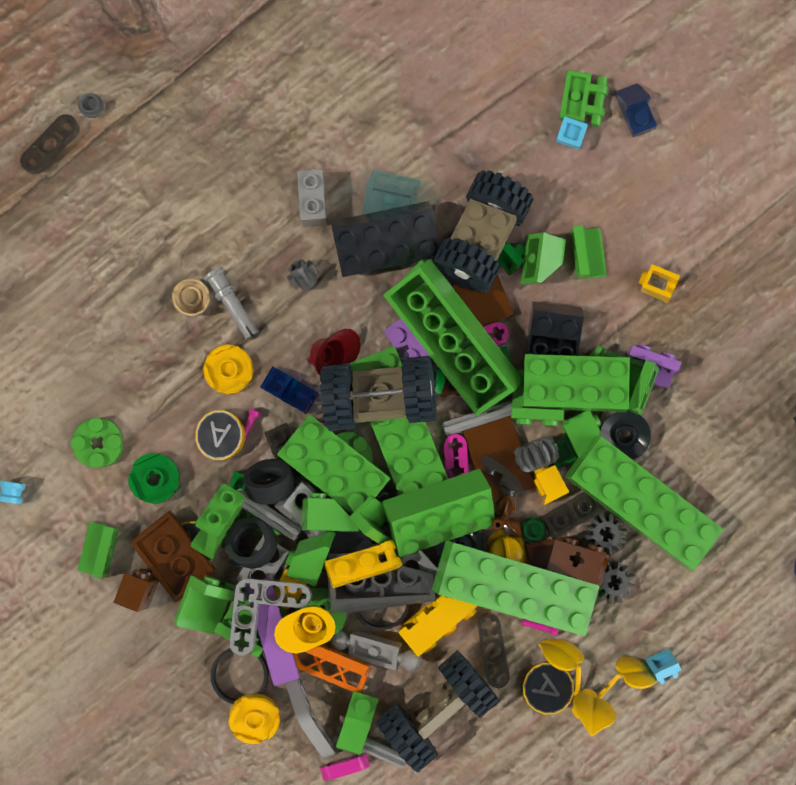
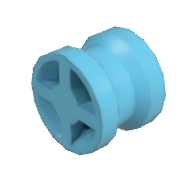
(11, 492)

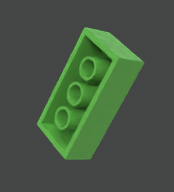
(576, 383)
(332, 465)
(439, 512)

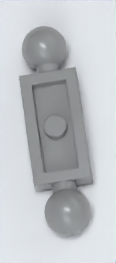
(375, 650)

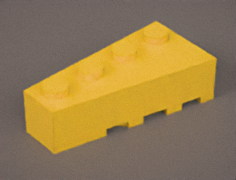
(433, 622)

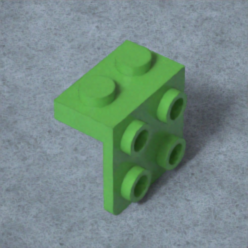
(525, 416)
(204, 603)

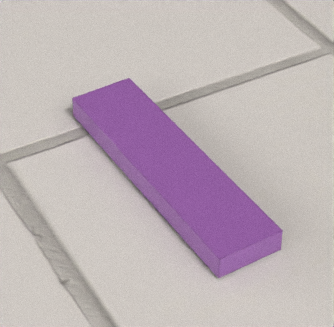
(280, 663)

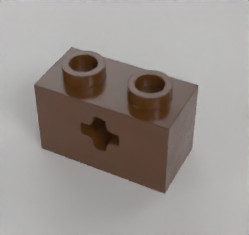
(563, 561)
(136, 590)

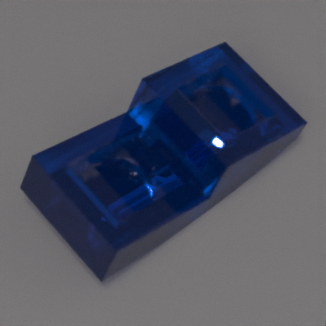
(289, 390)

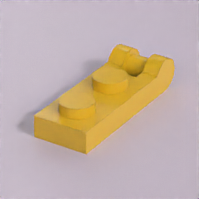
(362, 564)

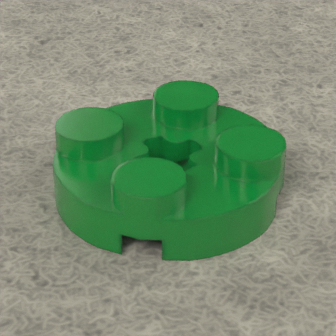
(167, 484)

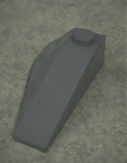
(384, 590)

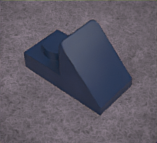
(635, 109)

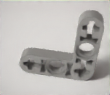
(260, 597)
(308, 720)

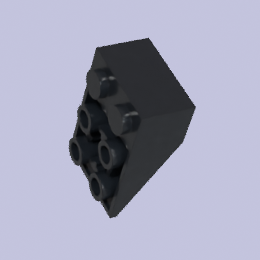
(554, 329)

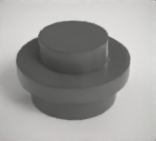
(91, 105)

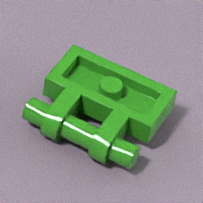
(575, 97)

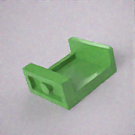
(641, 379)
(217, 520)

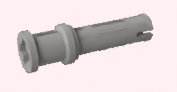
(225, 293)

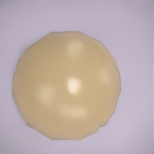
(190, 297)

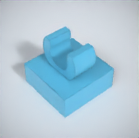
(571, 133)
(663, 665)

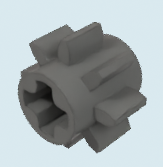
(302, 274)

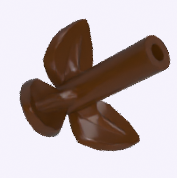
(511, 525)

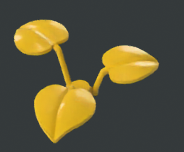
(587, 705)

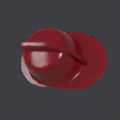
(335, 350)

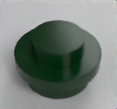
(533, 529)

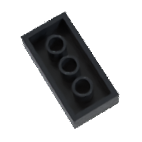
(385, 238)

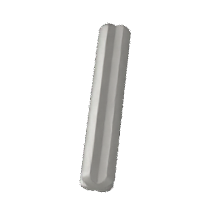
(471, 420)
(271, 517)
(379, 750)

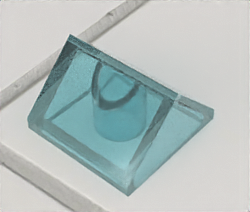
(389, 191)

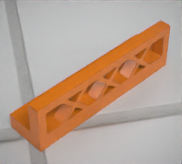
(341, 660)

